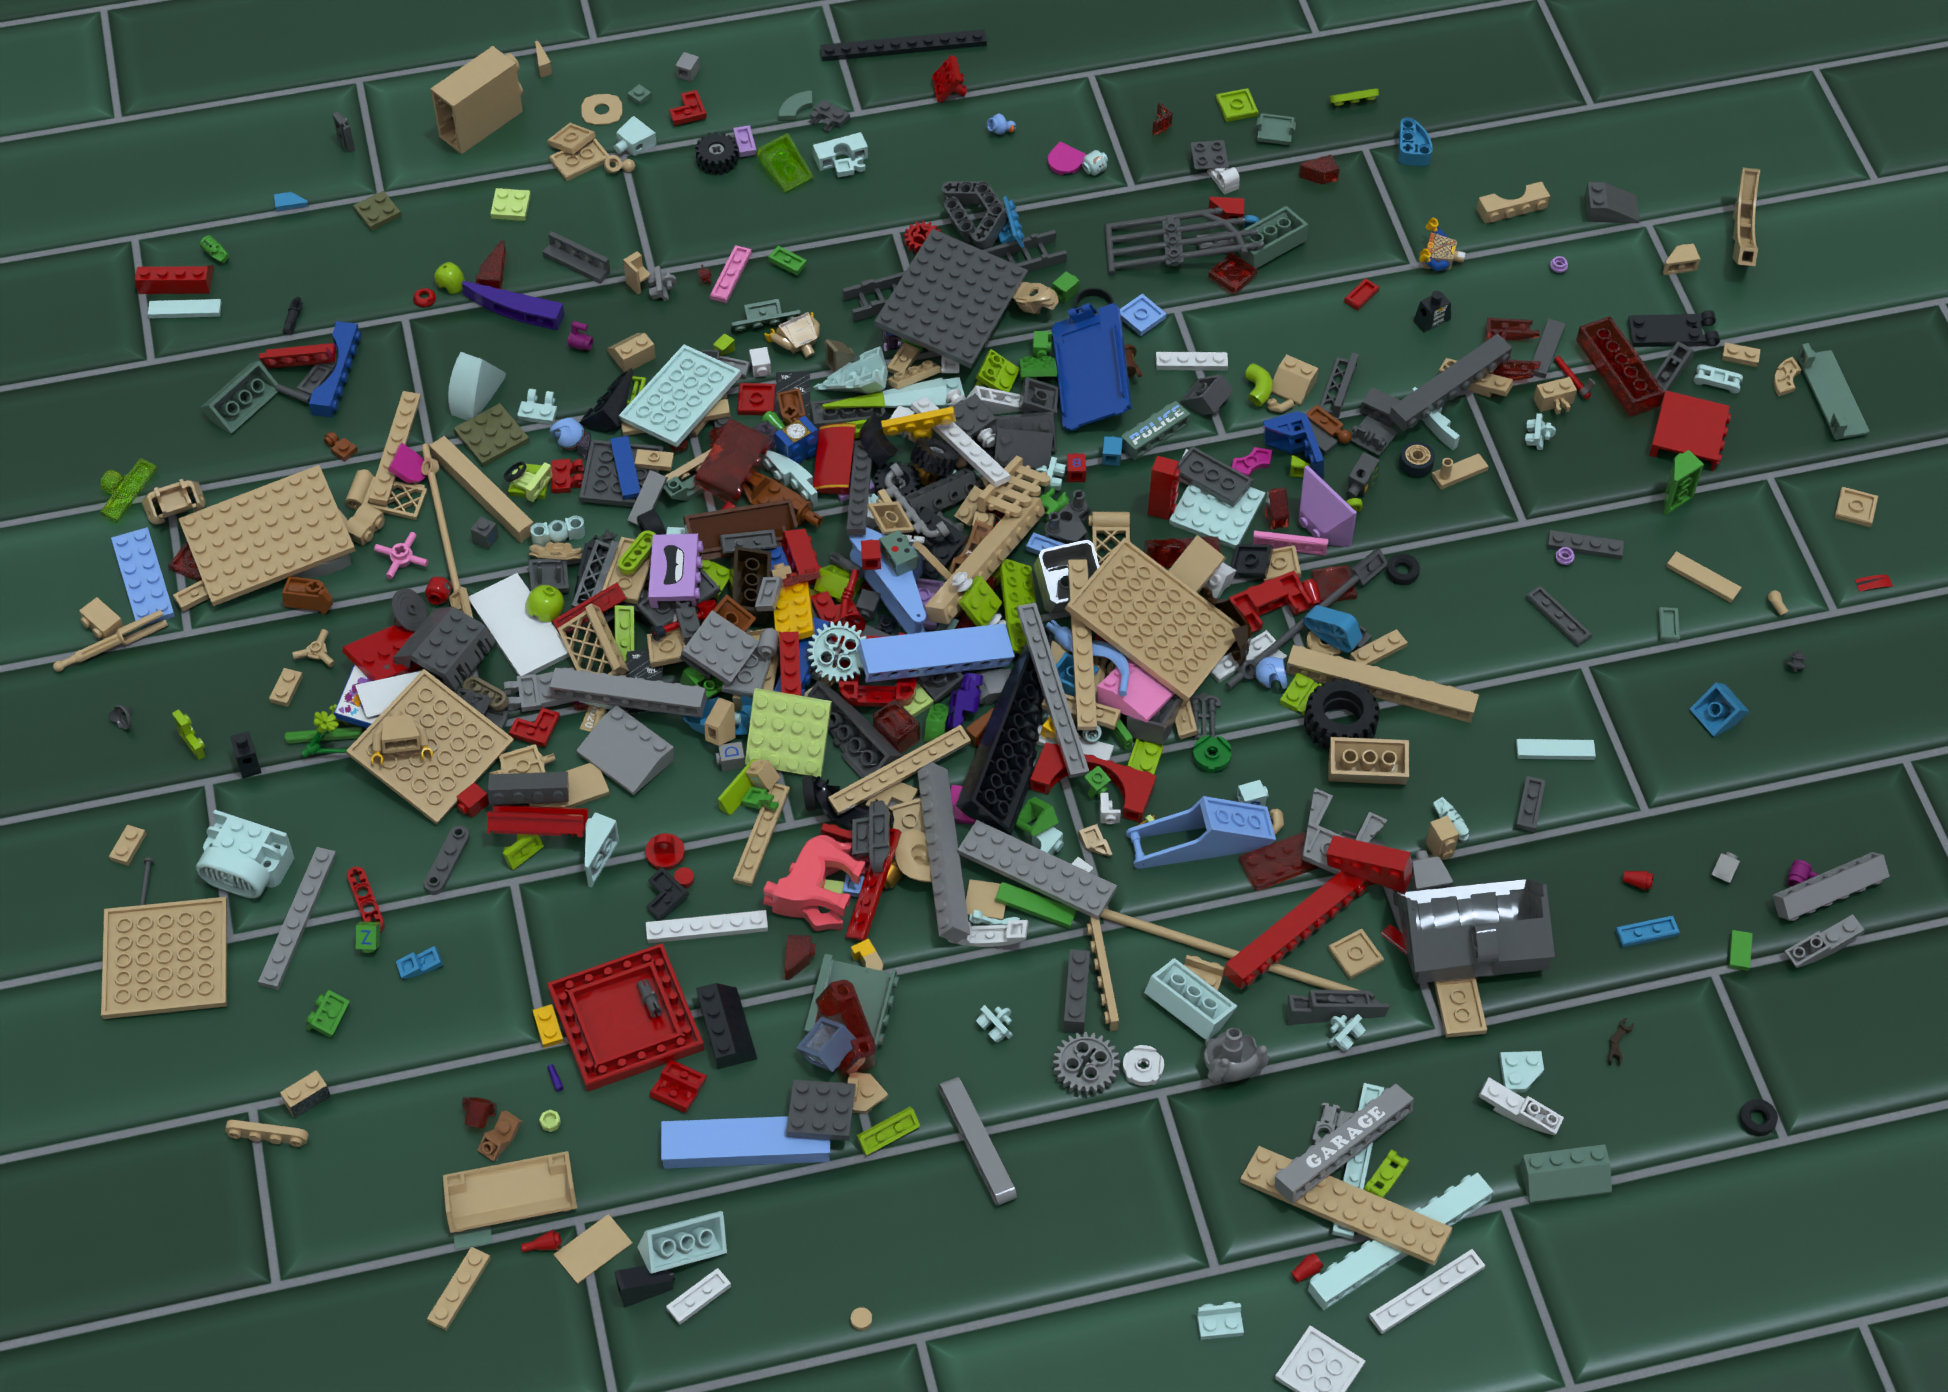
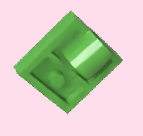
(1037, 367)

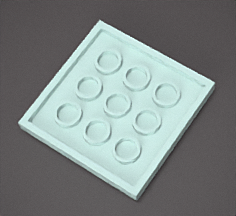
(1211, 517)

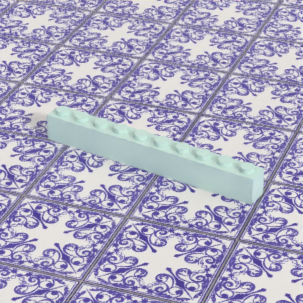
(1377, 1257)

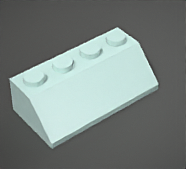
(1190, 999)

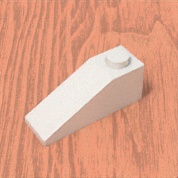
(996, 400)

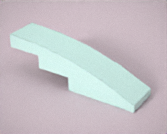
(1441, 428)

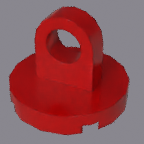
(665, 851)

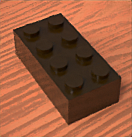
(745, 579)

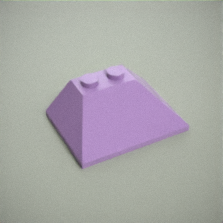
(1325, 511)

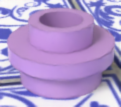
(1559, 264)
(1565, 556)

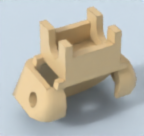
(173, 500)

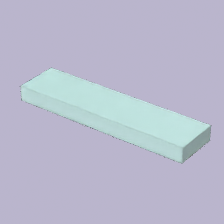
(184, 308)
(1555, 749)

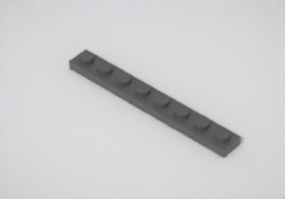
(859, 491)

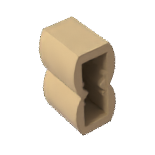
(364, 524)

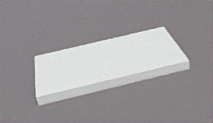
(523, 639)

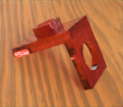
(1164, 121)

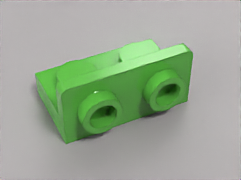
(327, 1014)

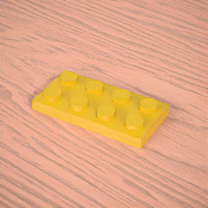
(795, 611)

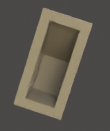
(837, 354)

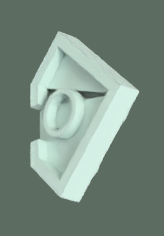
(1520, 1069)

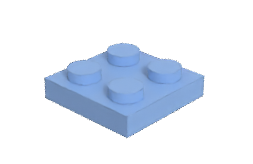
(1142, 314)

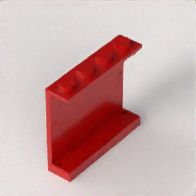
(1691, 425)

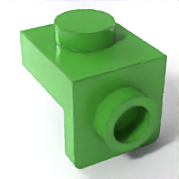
(1098, 781)

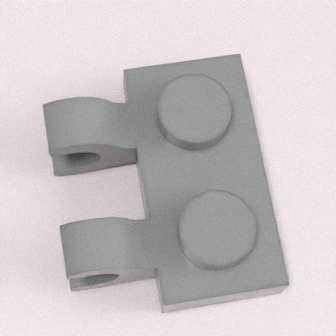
(528, 693)

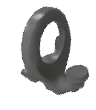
(116, 716)

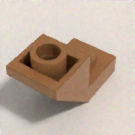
(500, 1137)

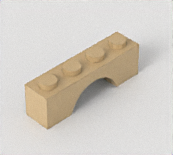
(1494, 208)

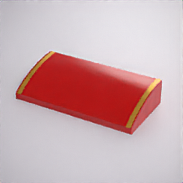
(834, 458)

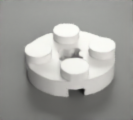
(1139, 1076)

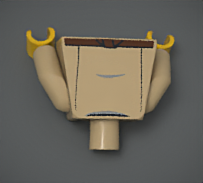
(797, 334)

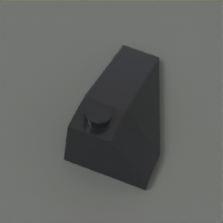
(610, 405)

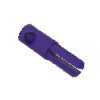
(555, 1078)

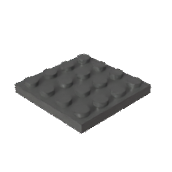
(601, 478)

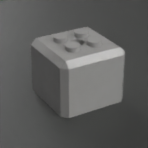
(1053, 566)

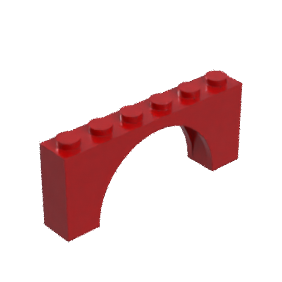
(1133, 784)

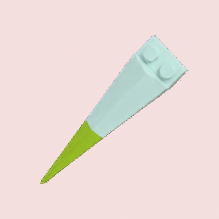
(934, 390)

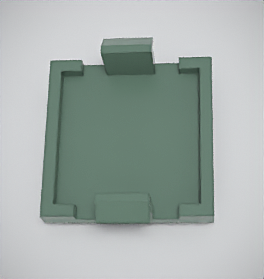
(1275, 129)

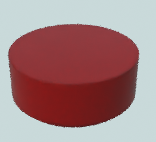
(684, 876)

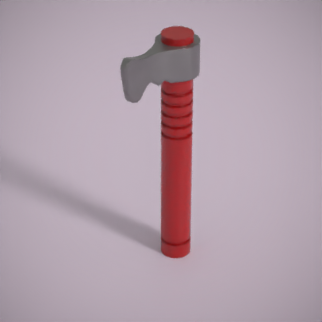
(1584, 391)

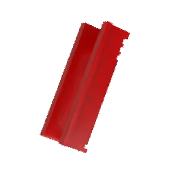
(537, 820)

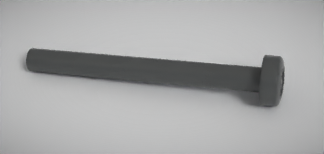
(148, 861)

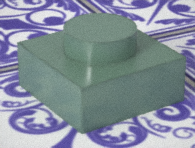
(639, 95)

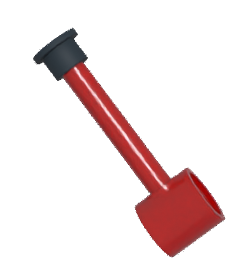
(704, 610)

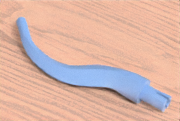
(1063, 637)

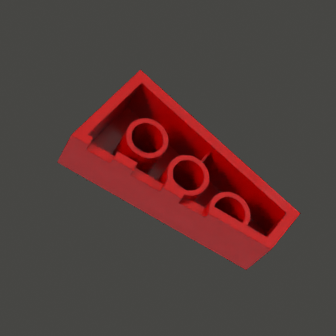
(1371, 862)

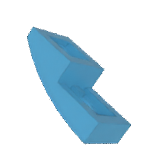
(416, 965)

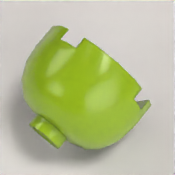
(545, 603)

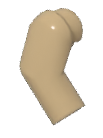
(1776, 599)

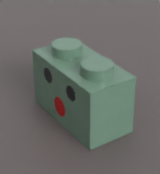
(898, 552)

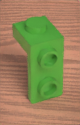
(936, 722)

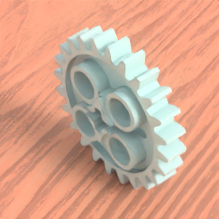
(822, 647)

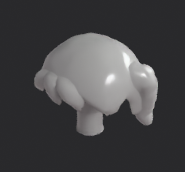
(1233, 1056)

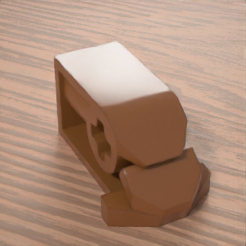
(791, 405)
(306, 594)

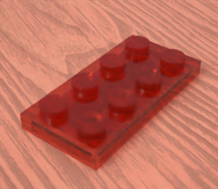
(1276, 862)

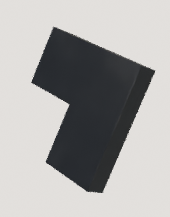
(670, 895)

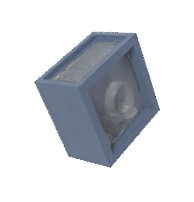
(826, 1044)

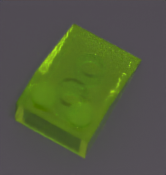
(784, 163)

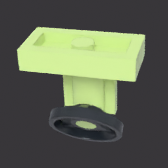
(529, 482)

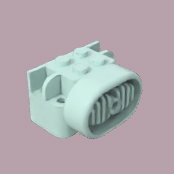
(243, 856)

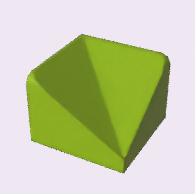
(724, 344)
(1297, 467)

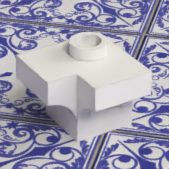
(1220, 580)

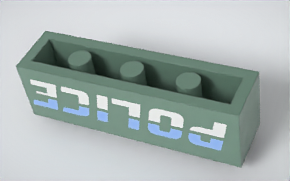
(1155, 430)

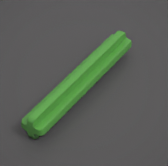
(338, 733)

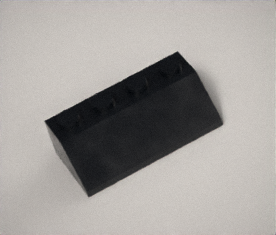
(725, 1025)

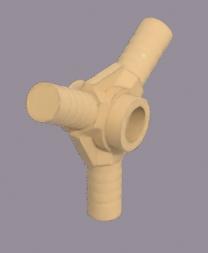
(316, 650)

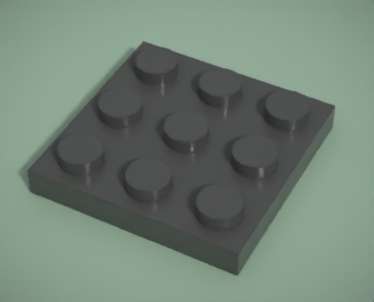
(821, 1110)

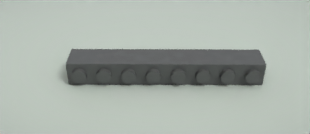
(1450, 382)

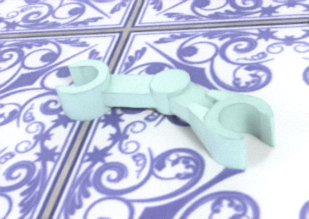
(977, 917)

